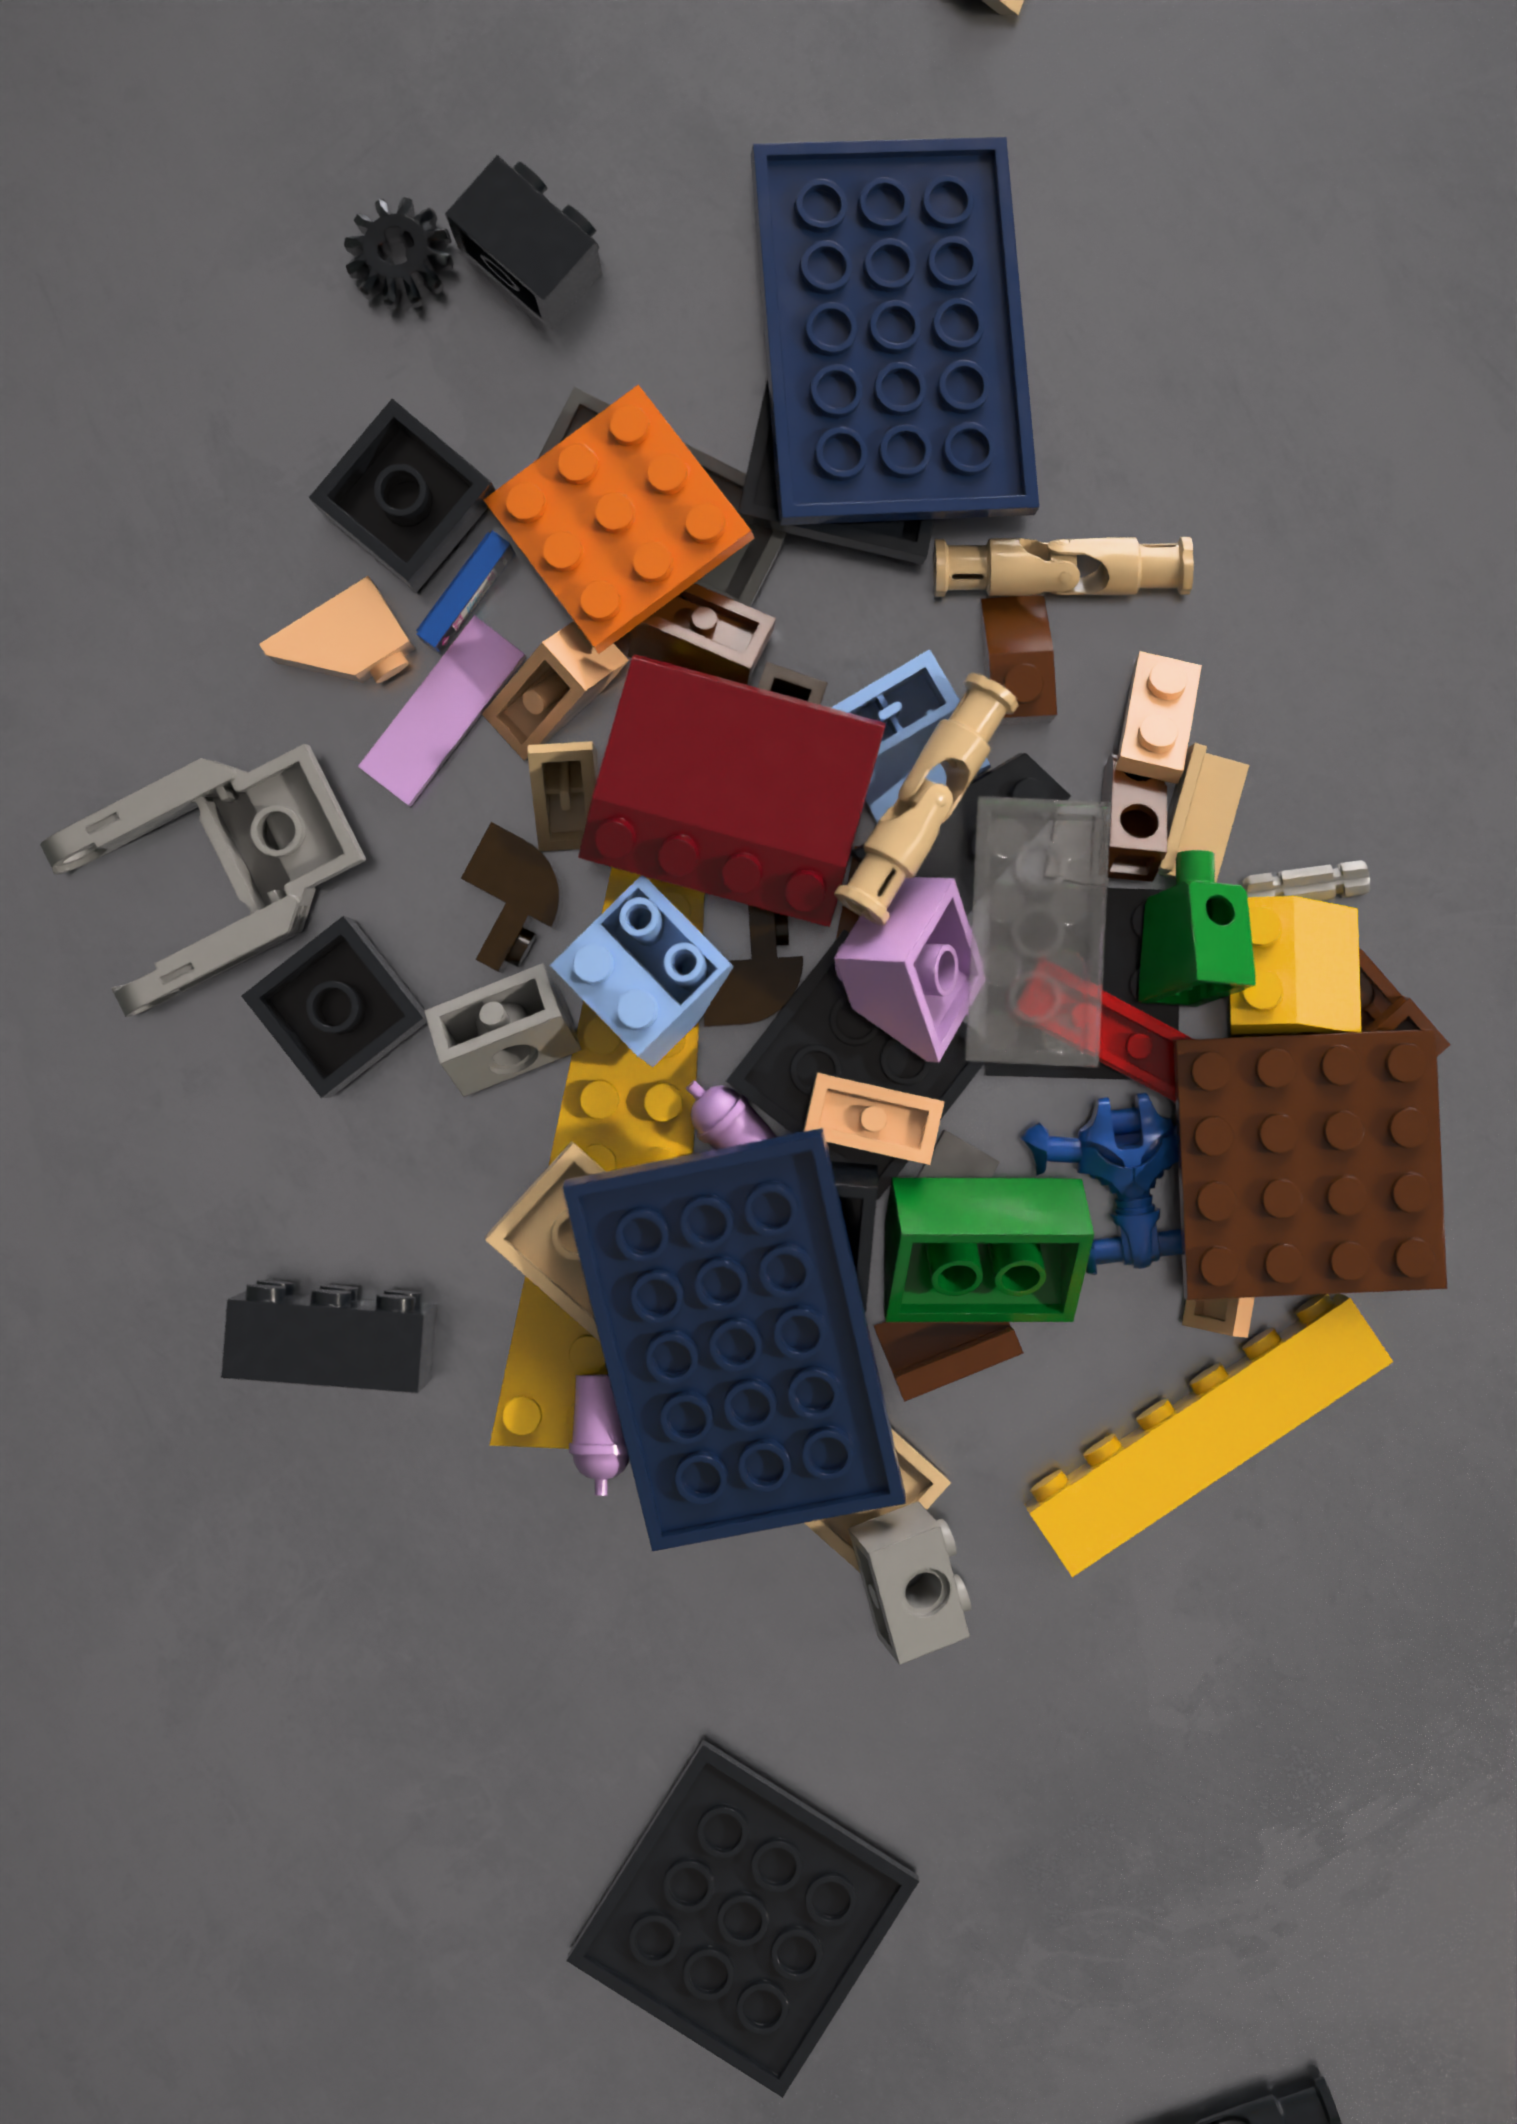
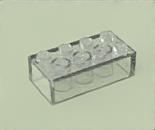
(1037, 932)

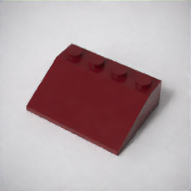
(731, 790)

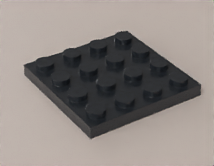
(743, 1918)

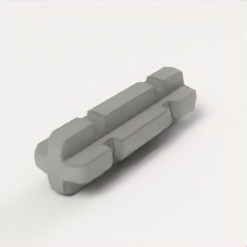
(1312, 882)

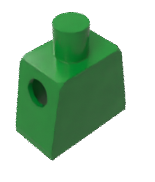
(1196, 938)

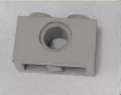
(502, 1030)
(888, 1556)

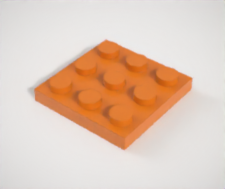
(619, 519)

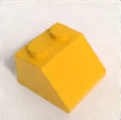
(1302, 969)

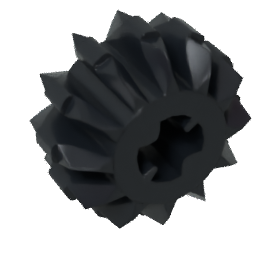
(375, 259)

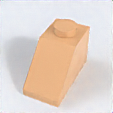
(345, 637)
(552, 688)

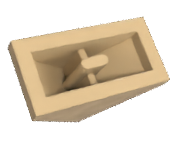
(562, 791)

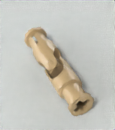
(1036, 567)
(912, 824)

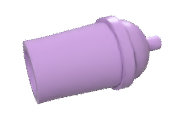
(725, 1117)
(597, 1432)

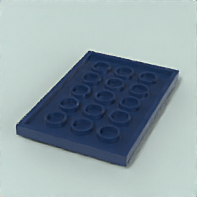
(893, 330)
(735, 1339)

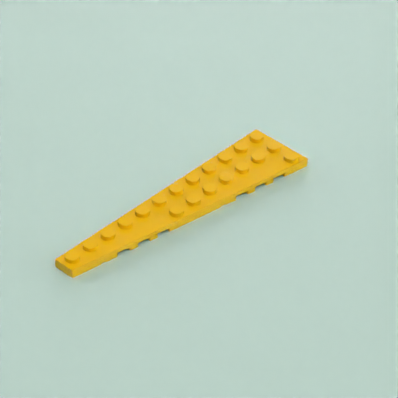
(621, 1118)

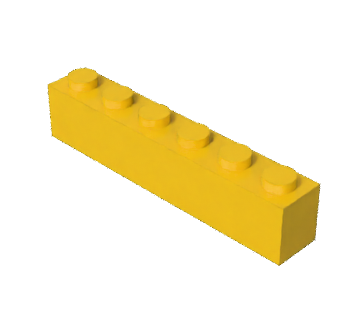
(1207, 1431)

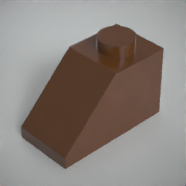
(1020, 655)

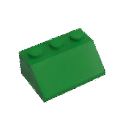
(985, 1249)

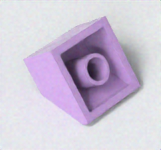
(913, 968)

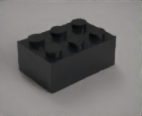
(329, 1337)

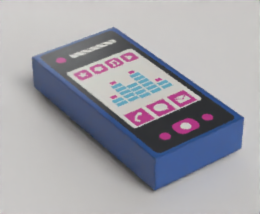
(465, 592)

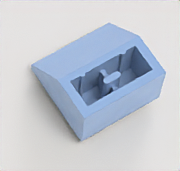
(911, 705)
(644, 970)

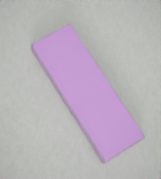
(442, 711)

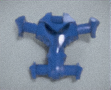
(1127, 1154)

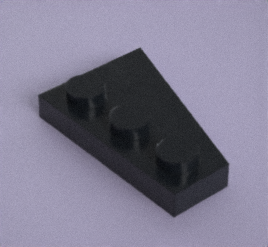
(954, 846)

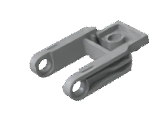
(272, 833)

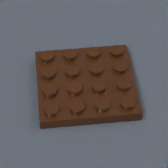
(1310, 1164)

